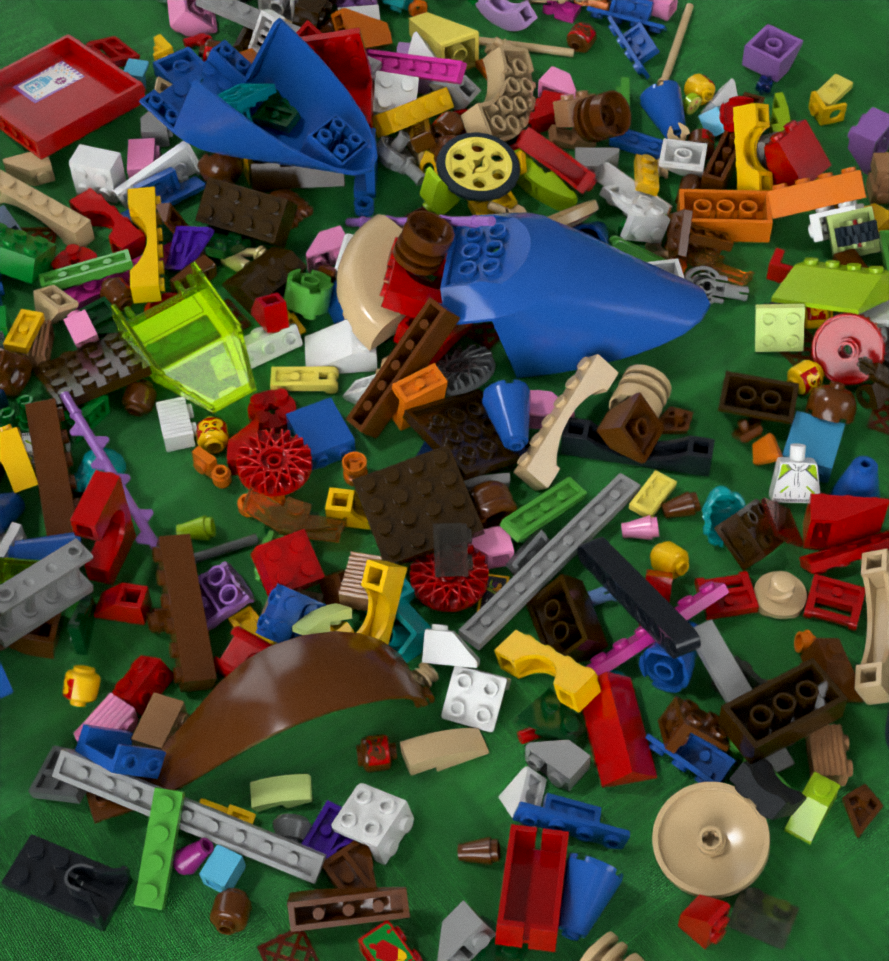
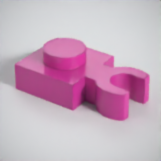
(565, 12)

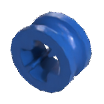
(364, 201)

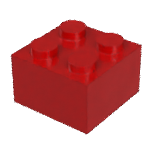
(288, 562)

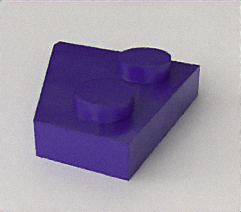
(187, 246)
(321, 834)

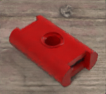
(240, 649)

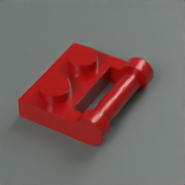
(115, 49)
(836, 595)
(737, 602)

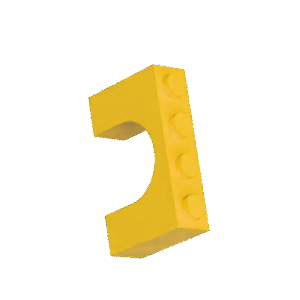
(16, 459)

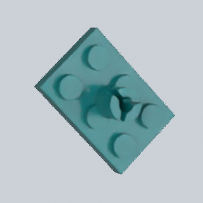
(246, 95)

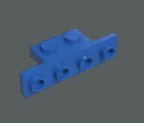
(630, 11)
(638, 45)
(168, 187)
(698, 756)
(575, 817)

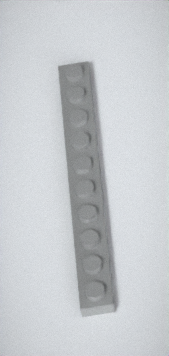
(248, 17)
(548, 562)
(195, 817)

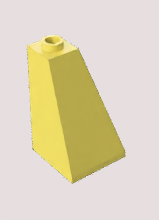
(447, 38)

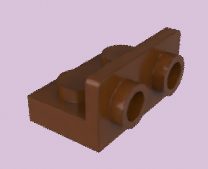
(704, 237)

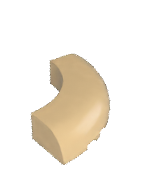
(507, 97)
(361, 280)

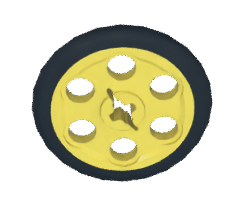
(464, 187)

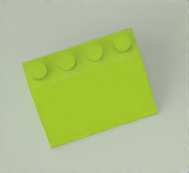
(834, 286)

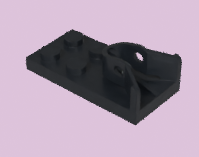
(67, 882)

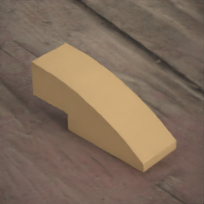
(442, 749)

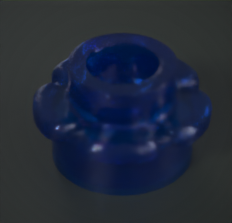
(764, 84)

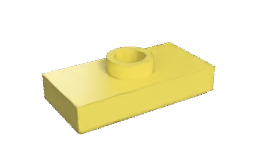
(834, 89)
(652, 494)

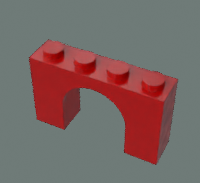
(402, 292)
(105, 518)

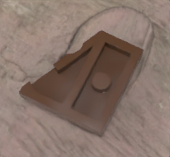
(678, 233)
(351, 867)

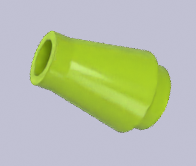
(199, 528)

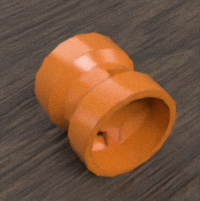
(354, 466)

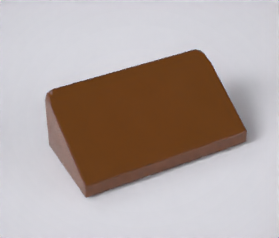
(170, 216)

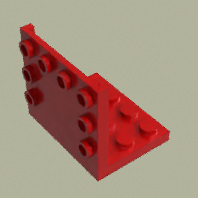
(348, 60)

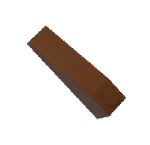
(345, 906)

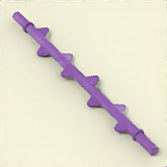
(468, 221)
(102, 462)

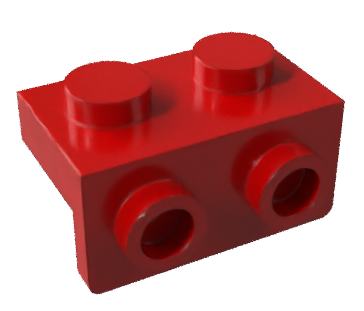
(143, 679)

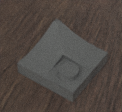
(52, 788)

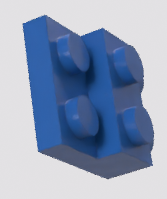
(176, 65)
(283, 611)

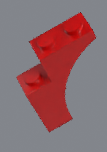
(557, 160)

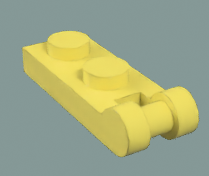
(305, 378)

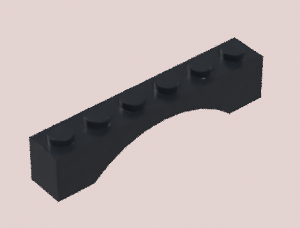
(681, 455)

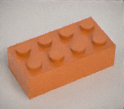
(816, 194)
(739, 213)

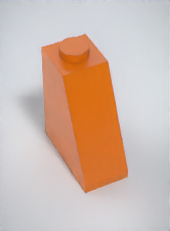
(374, 31)

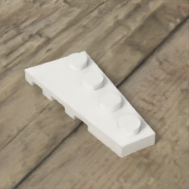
(180, 158)

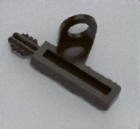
(879, 389)

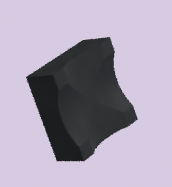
(766, 790)

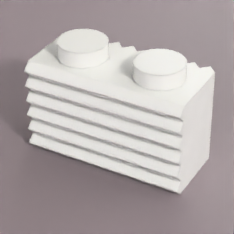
(176, 424)

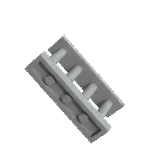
(43, 591)

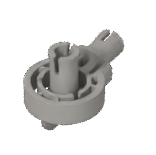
(397, 157)
(716, 288)

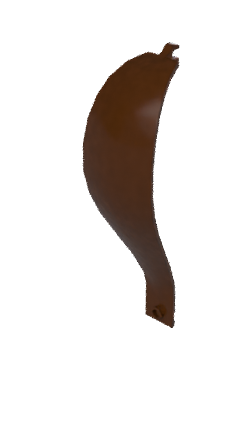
(275, 693)

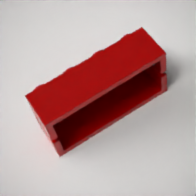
(532, 889)

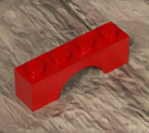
(101, 213)

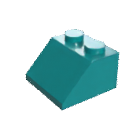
(408, 631)

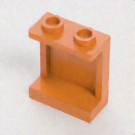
(418, 389)

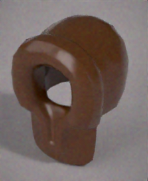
(14, 372)
(492, 502)

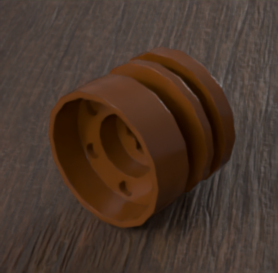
(602, 116)
(423, 243)

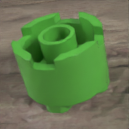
(308, 293)

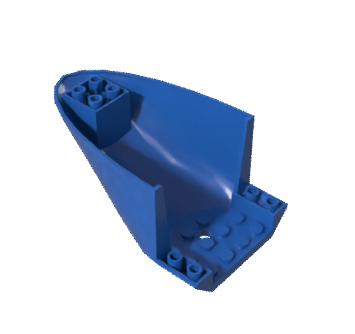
(326, 138)
(563, 294)

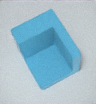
(137, 69)
(711, 121)
(222, 869)

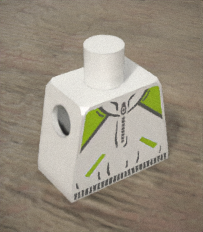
(794, 477)

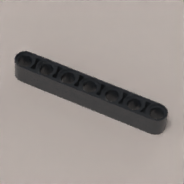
(639, 598)

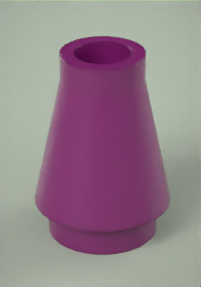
(190, 857)

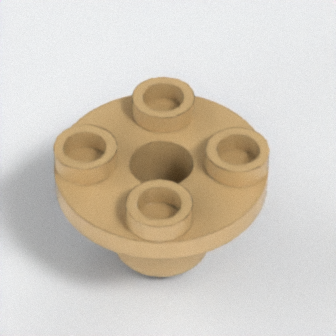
(780, 595)

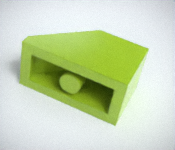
(436, 194)
(810, 815)

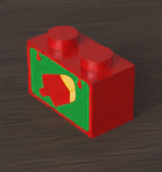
(386, 944)

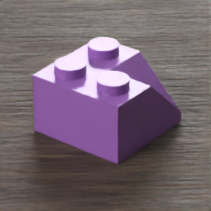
(771, 52)
(869, 137)

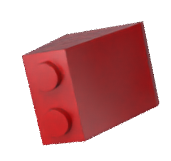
(795, 154)

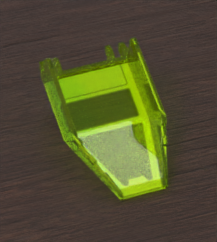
(192, 344)

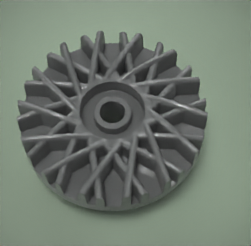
(466, 369)

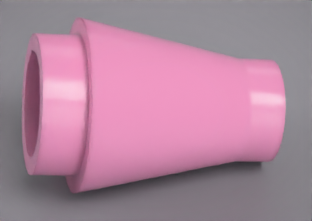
(641, 528)

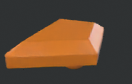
(766, 450)

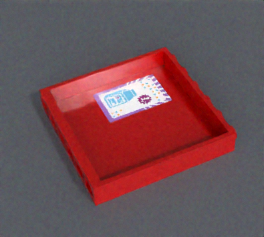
(62, 95)

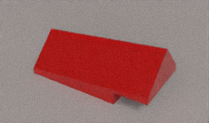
(618, 733)

